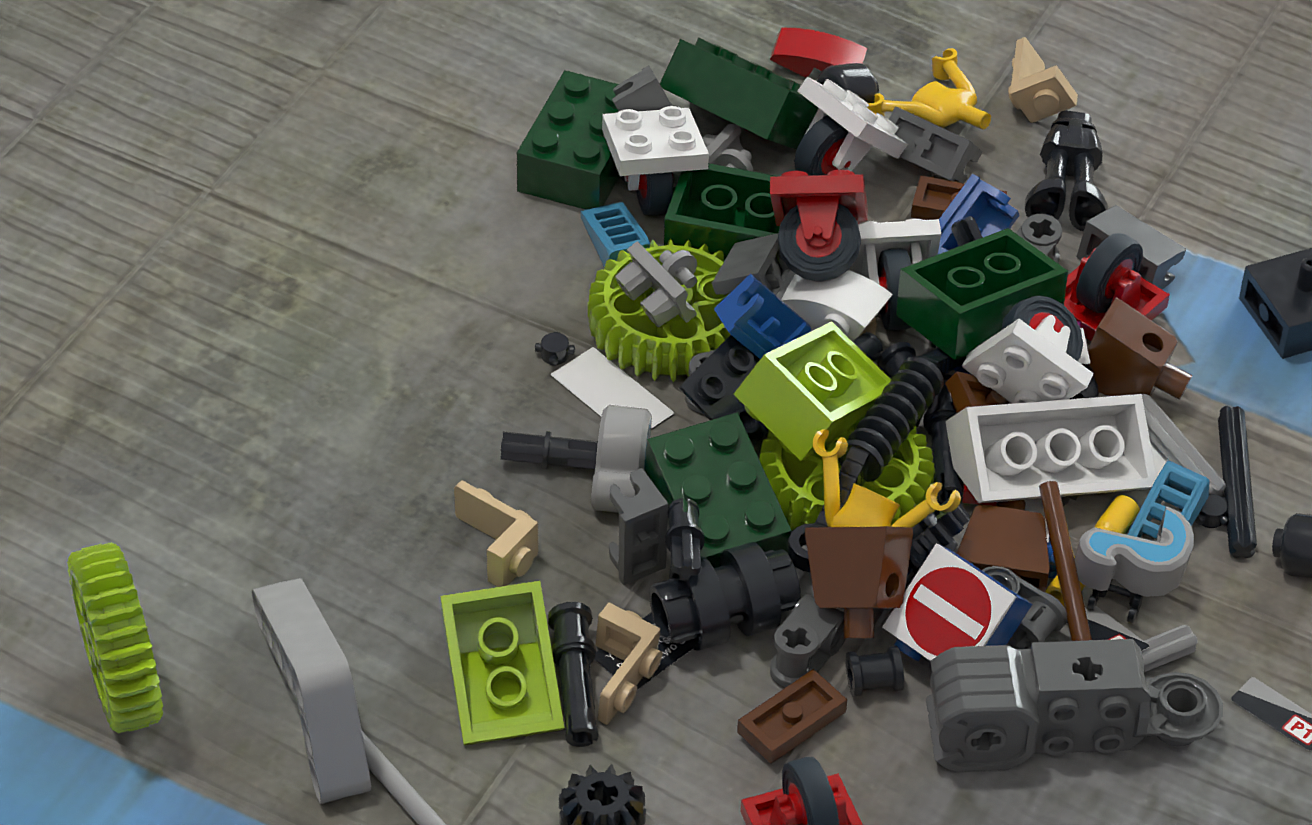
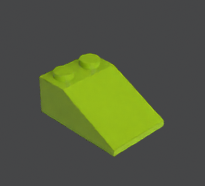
(812, 387)
(501, 663)

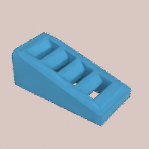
(609, 239)
(1177, 487)

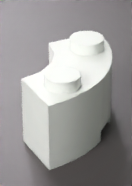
(847, 301)

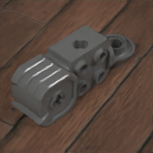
(1058, 698)

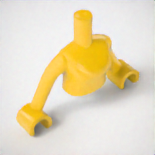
(937, 102)
(864, 506)

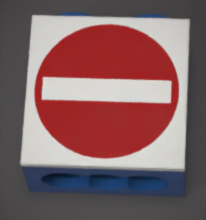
(954, 607)

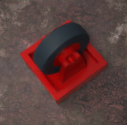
(819, 221)
(1109, 275)
(805, 799)

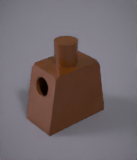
(1134, 355)
(1008, 539)
(859, 571)

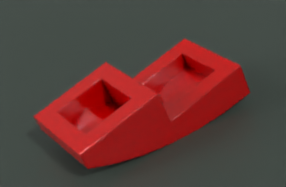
(809, 49)

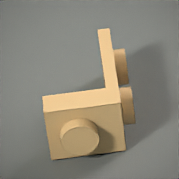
(1038, 90)
(513, 529)
(637, 644)

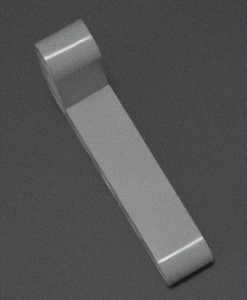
(321, 686)

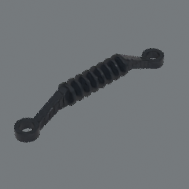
(882, 432)

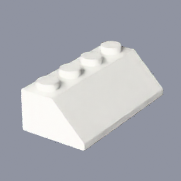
(1076, 442)

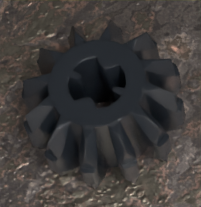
(602, 799)

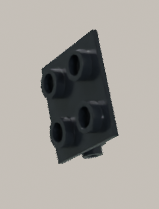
(717, 379)

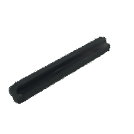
(1238, 482)

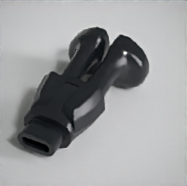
(1075, 151)

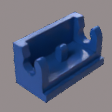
(984, 204)
(759, 317)

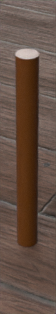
(1064, 561)

